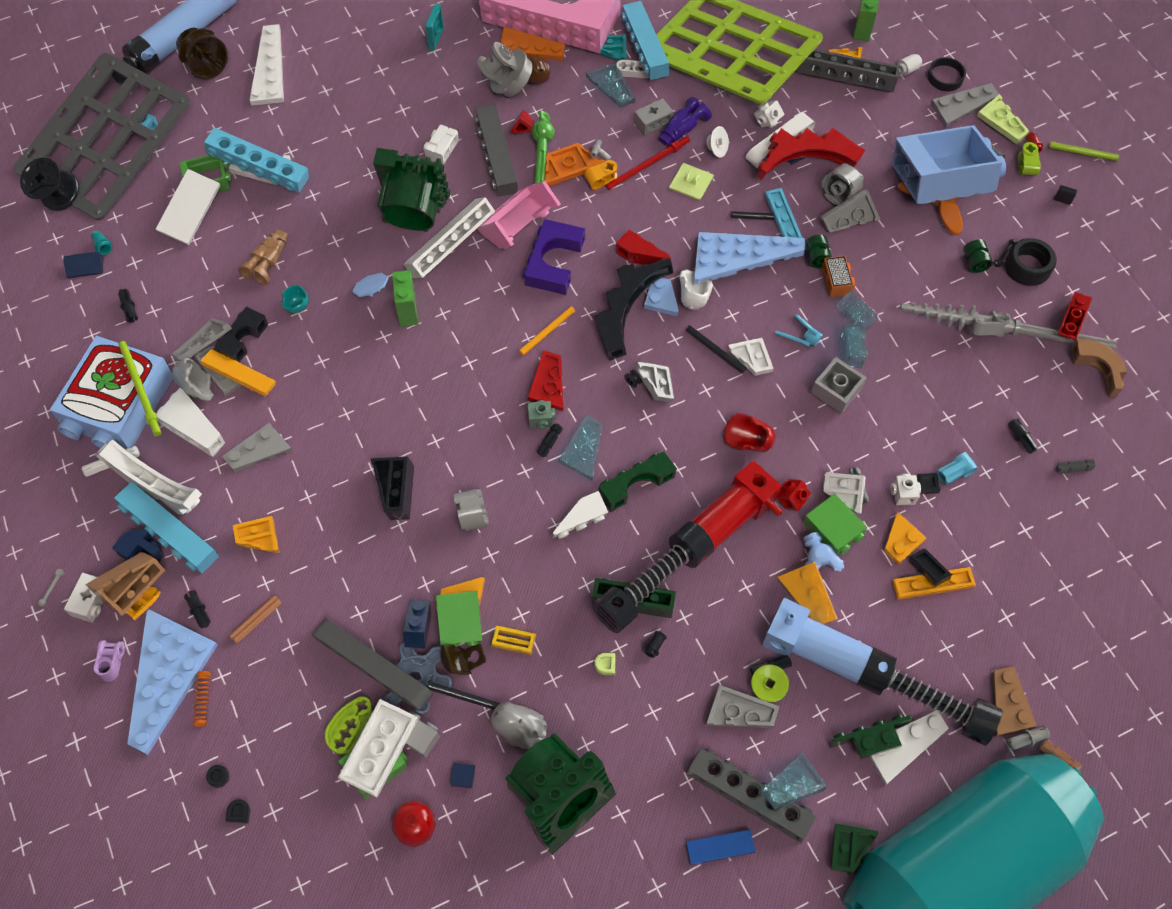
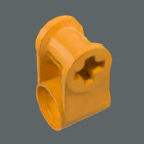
(599, 175)

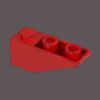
(638, 250)
(1074, 316)

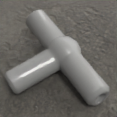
(596, 149)

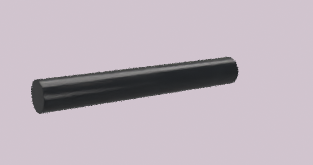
(752, 215)

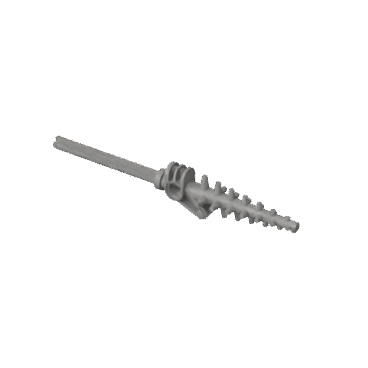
(994, 324)

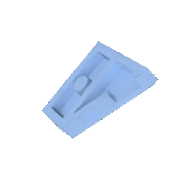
(661, 298)

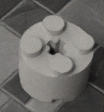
(842, 184)
(471, 510)

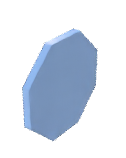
(370, 285)

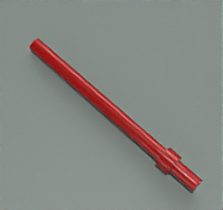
(673, 147)

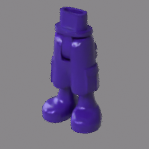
(683, 122)

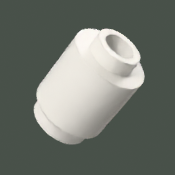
(909, 64)

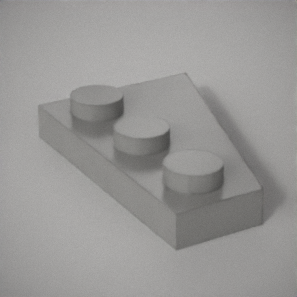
(259, 446)
(741, 710)

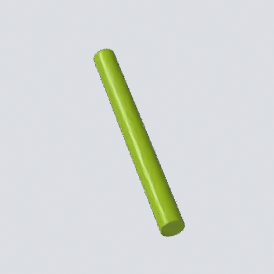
(1084, 151)

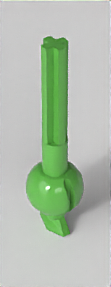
(542, 133)

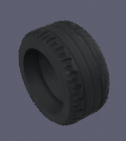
(1037, 249)

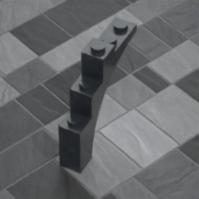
(621, 299)

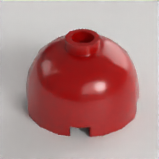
(413, 823)

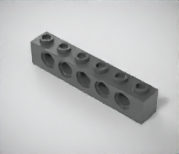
(851, 70)
(699, 771)

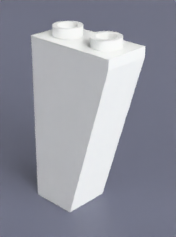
(189, 423)

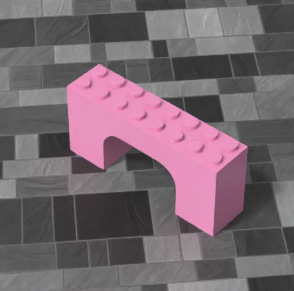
(575, 24)

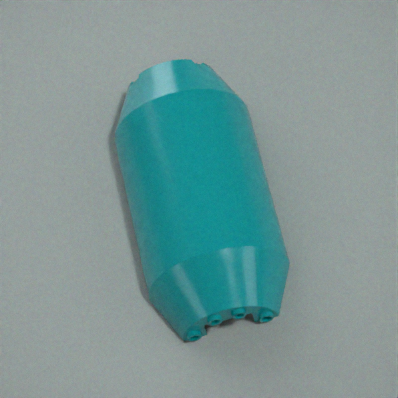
(988, 844)

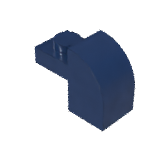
(136, 542)

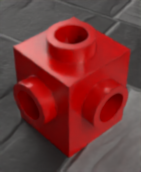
(793, 494)

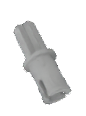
(1029, 738)

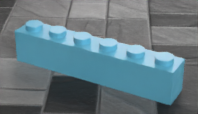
(645, 40)
(166, 527)

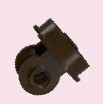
(202, 52)

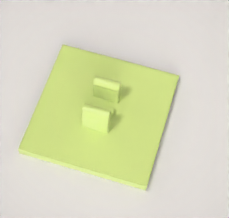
(691, 181)

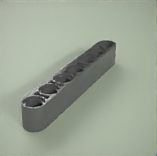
(372, 664)

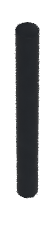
(716, 349)
(462, 695)

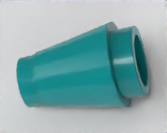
(101, 243)

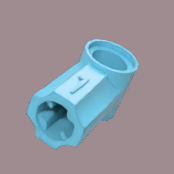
(959, 467)

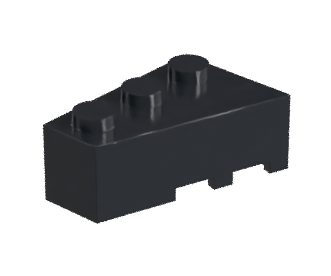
(395, 485)

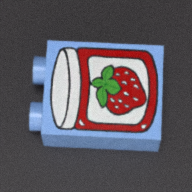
(103, 398)

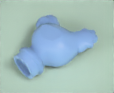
(821, 553)

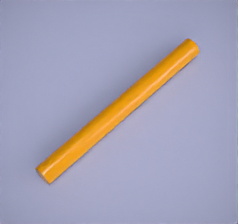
(546, 331)

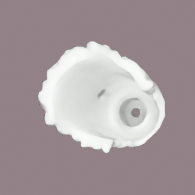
(694, 295)

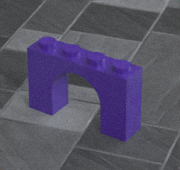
(552, 236)

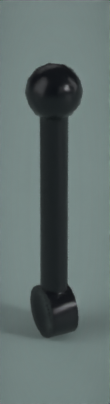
(998, 262)

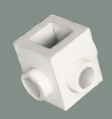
(769, 114)
(906, 489)

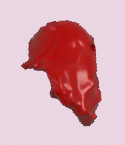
(743, 430)

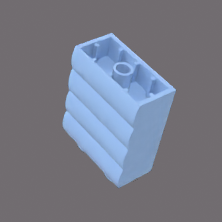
(947, 164)

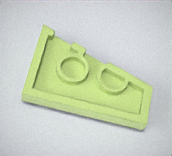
(1001, 118)

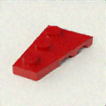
(548, 381)

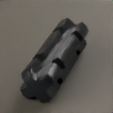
(549, 440)

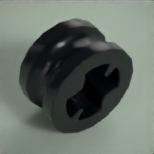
(633, 379)

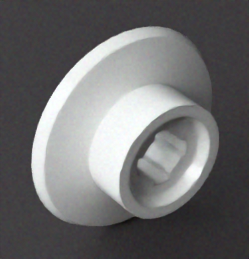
(718, 142)

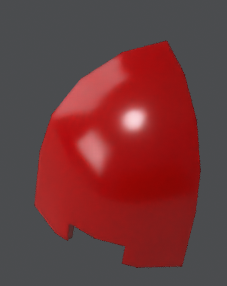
(523, 123)

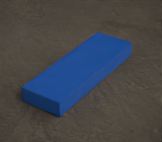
(720, 847)

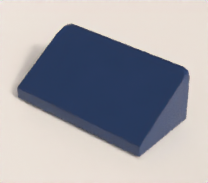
(83, 264)

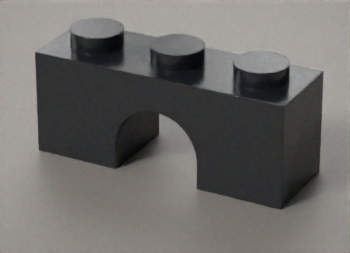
(247, 323)

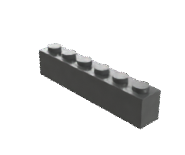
(496, 150)

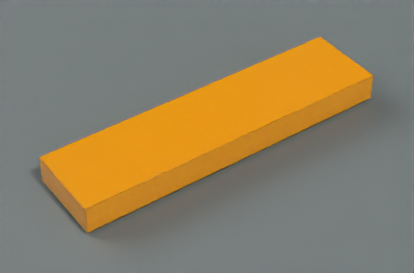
(238, 372)
(919, 586)

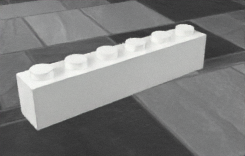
(449, 237)

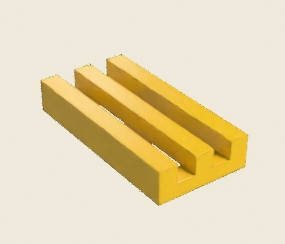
(510, 647)

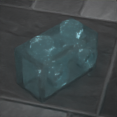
(852, 345)

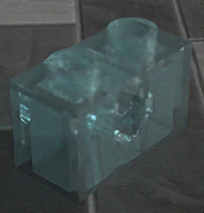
(857, 311)

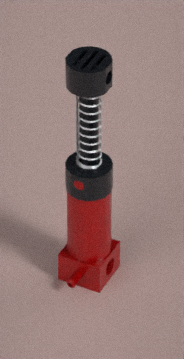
(747, 498)

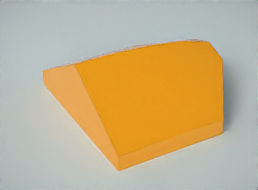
(143, 603)

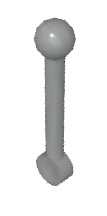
(59, 573)

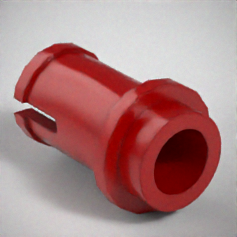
(1032, 137)

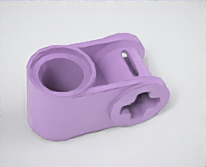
(109, 656)

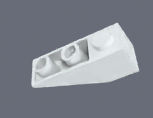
(587, 510)

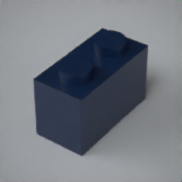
(417, 624)

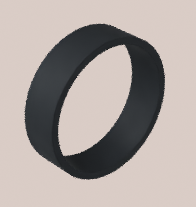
(946, 61)

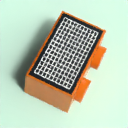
(838, 276)

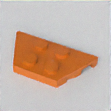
(568, 163)

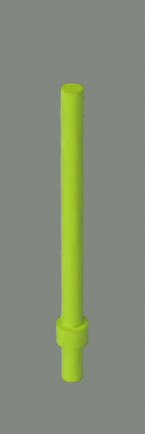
(150, 417)

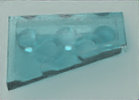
(612, 83)
(583, 448)
(794, 783)

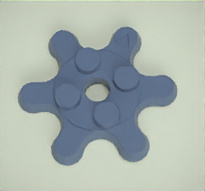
(423, 665)

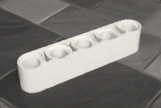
(793, 126)

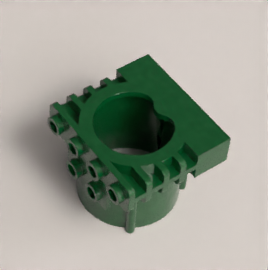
(410, 189)
(559, 789)

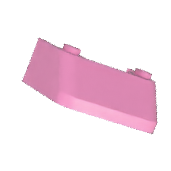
(517, 213)

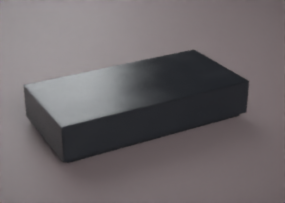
(930, 567)

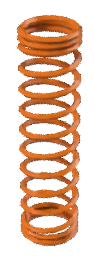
(201, 675)

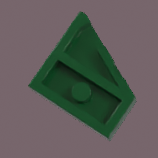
(850, 847)

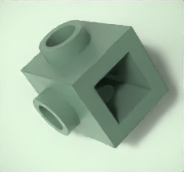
(541, 414)

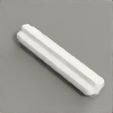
(99, 465)

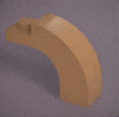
(1104, 359)

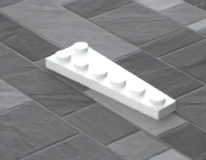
(268, 74)

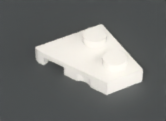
(847, 487)

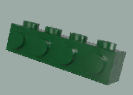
(658, 603)

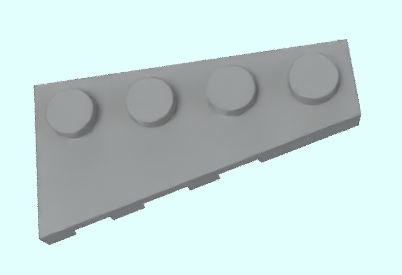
(957, 105)

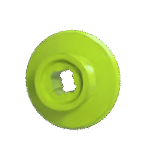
(776, 676)

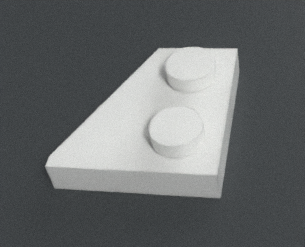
(752, 355)

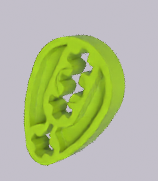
(339, 722)

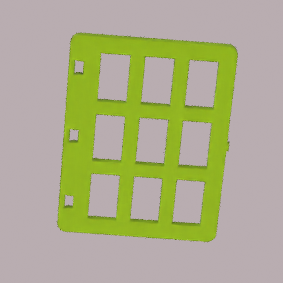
(728, 78)

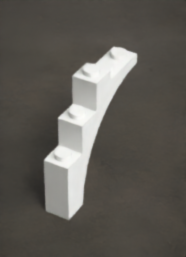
(174, 495)

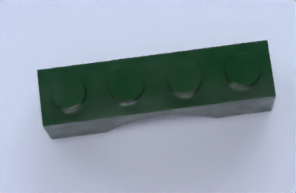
(656, 469)

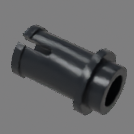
(654, 645)

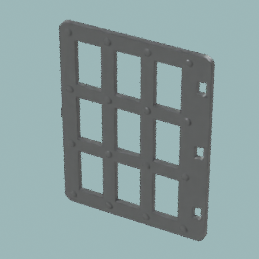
(83, 97)

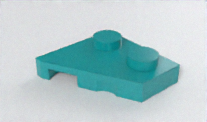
(615, 47)

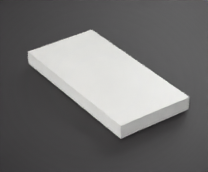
(188, 207)
(378, 748)

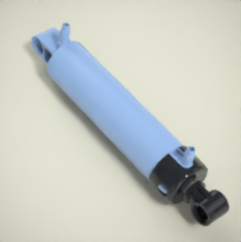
(160, 39)

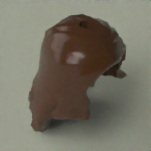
(538, 63)

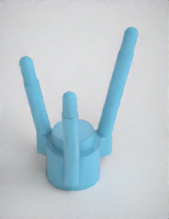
(812, 335)

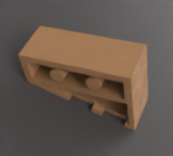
(126, 582)

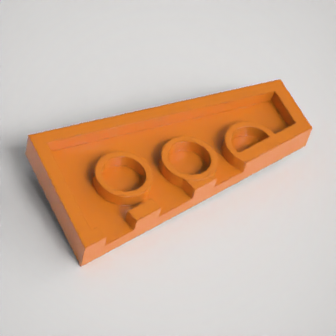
(532, 44)

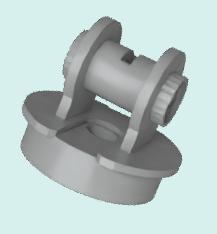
(506, 69)

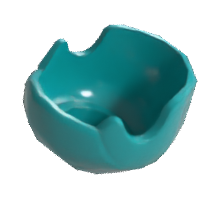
(295, 299)

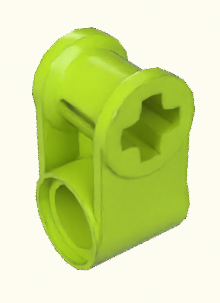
(1029, 160)

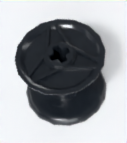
(46, 182)

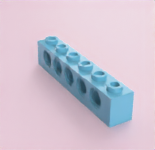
(256, 160)

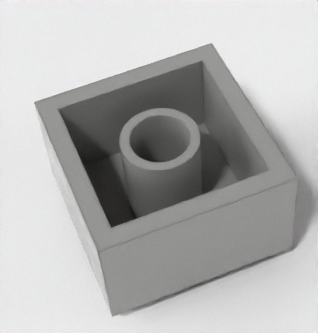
(838, 385)

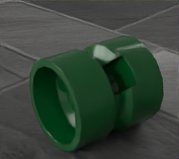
(817, 249)
(978, 256)

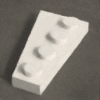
(914, 739)

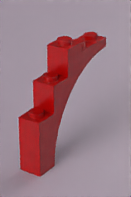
(829, 146)

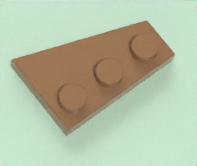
(1012, 700)

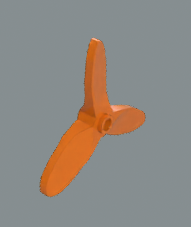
(948, 212)

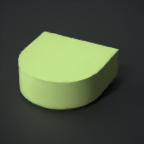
(605, 663)

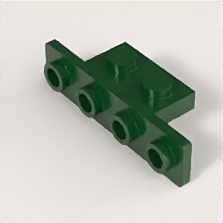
(875, 739)

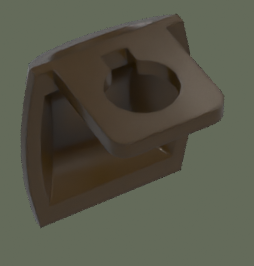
(456, 659)

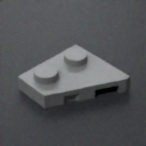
(657, 380)

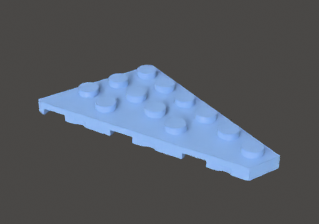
(727, 253)
(165, 675)

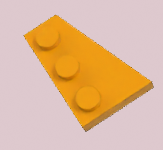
(810, 592)

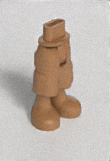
(266, 256)

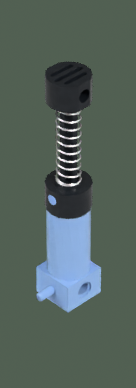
(870, 668)

